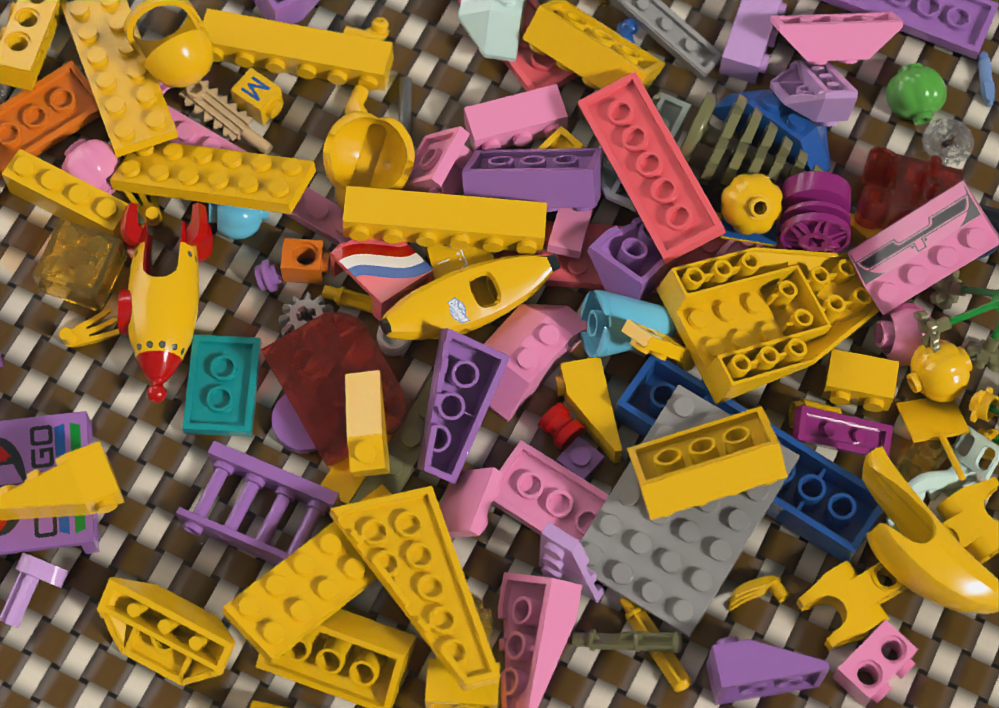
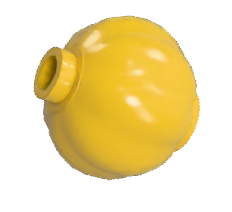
(751, 204)
(940, 374)

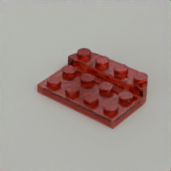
(312, 373)

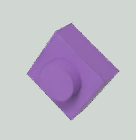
(581, 458)

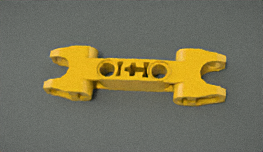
(860, 596)

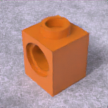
(298, 249)

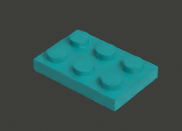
(222, 385)

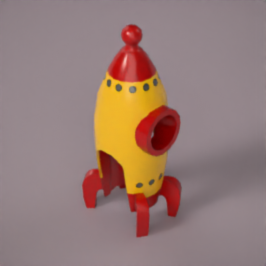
(161, 311)

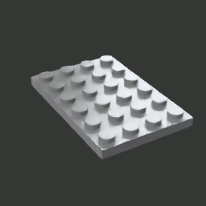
(682, 559)

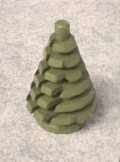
(739, 149)

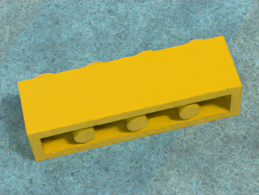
(63, 194)

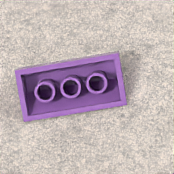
(538, 175)

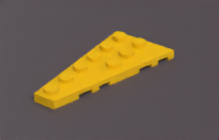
(416, 562)

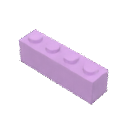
(749, 39)

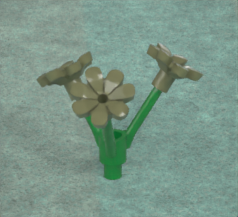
(948, 293)

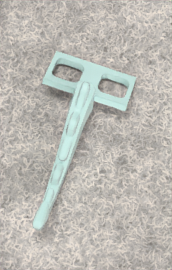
(947, 480)

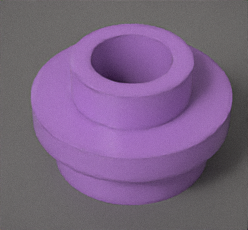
(268, 275)

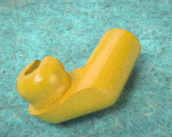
(357, 100)

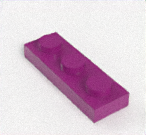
(840, 431)

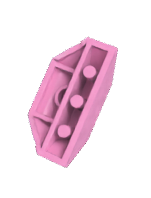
(838, 35)
(538, 342)

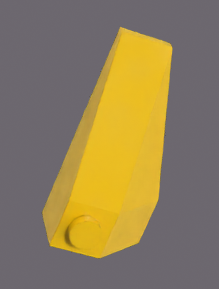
(75, 487)

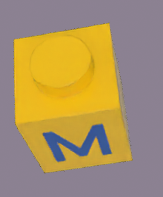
(257, 96)

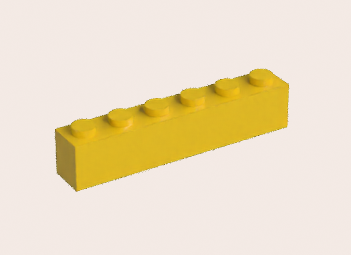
(299, 50)
(444, 220)

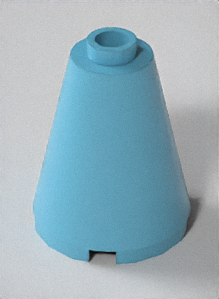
(607, 315)

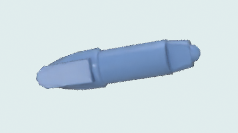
(987, 86)

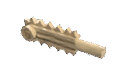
(224, 115)

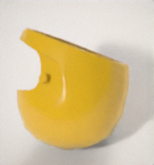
(178, 58)

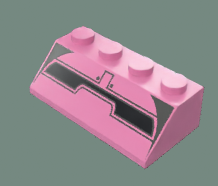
(923, 247)

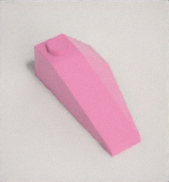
(536, 625)

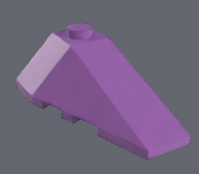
(629, 260)

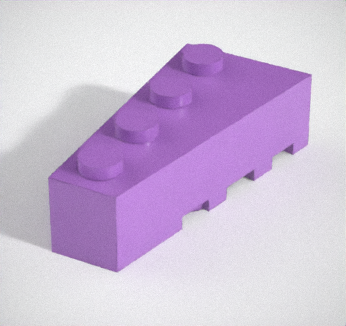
(459, 397)

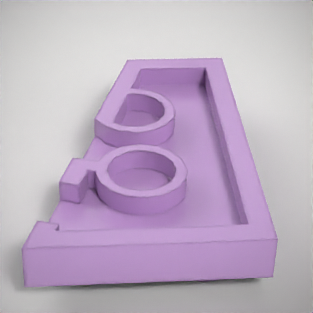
(566, 560)

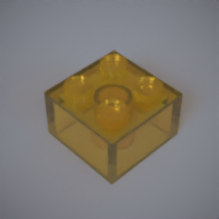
(80, 265)

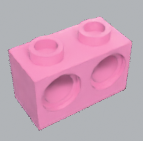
(870, 659)

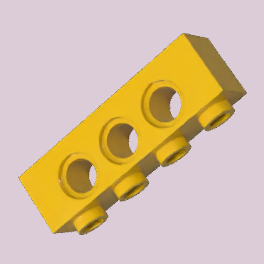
(27, 40)

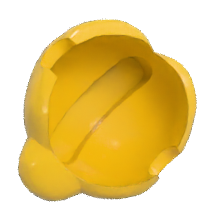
(367, 153)

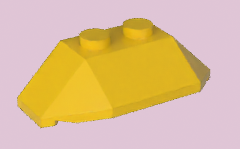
(165, 631)

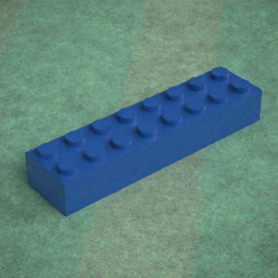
(818, 495)

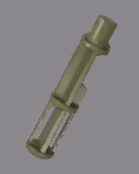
(635, 641)

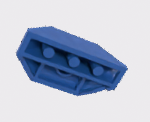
(801, 130)

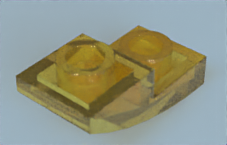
(922, 458)

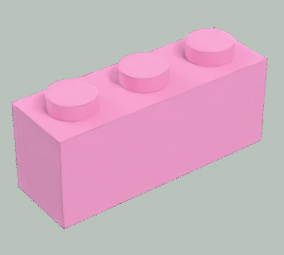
(515, 119)

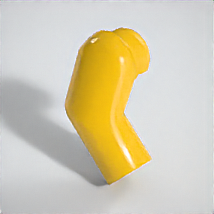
(378, 30)

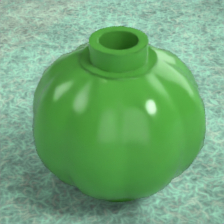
(916, 93)

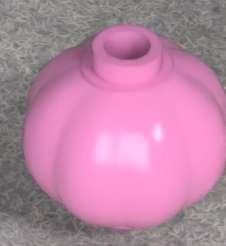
(92, 162)
(899, 333)

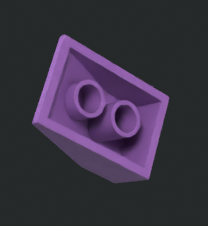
(758, 670)

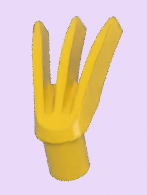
(149, 211)
(84, 333)
(757, 588)

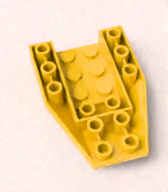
(763, 313)

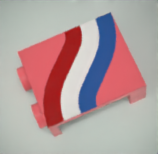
(382, 270)

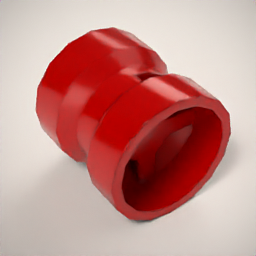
(561, 426)

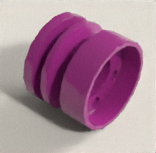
(816, 212)

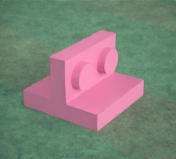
(440, 162)

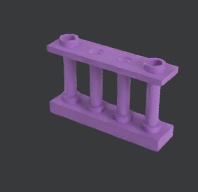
(256, 475)

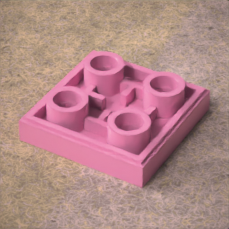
(469, 501)

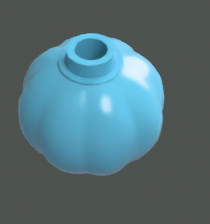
(236, 222)

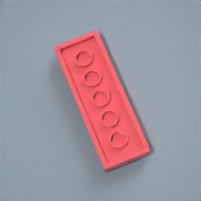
(651, 167)

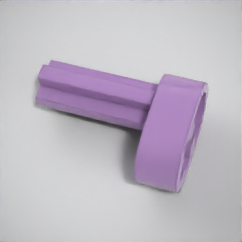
(30, 573)

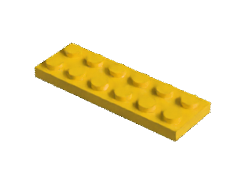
(122, 87)
(215, 176)
(301, 591)

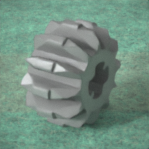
(301, 310)

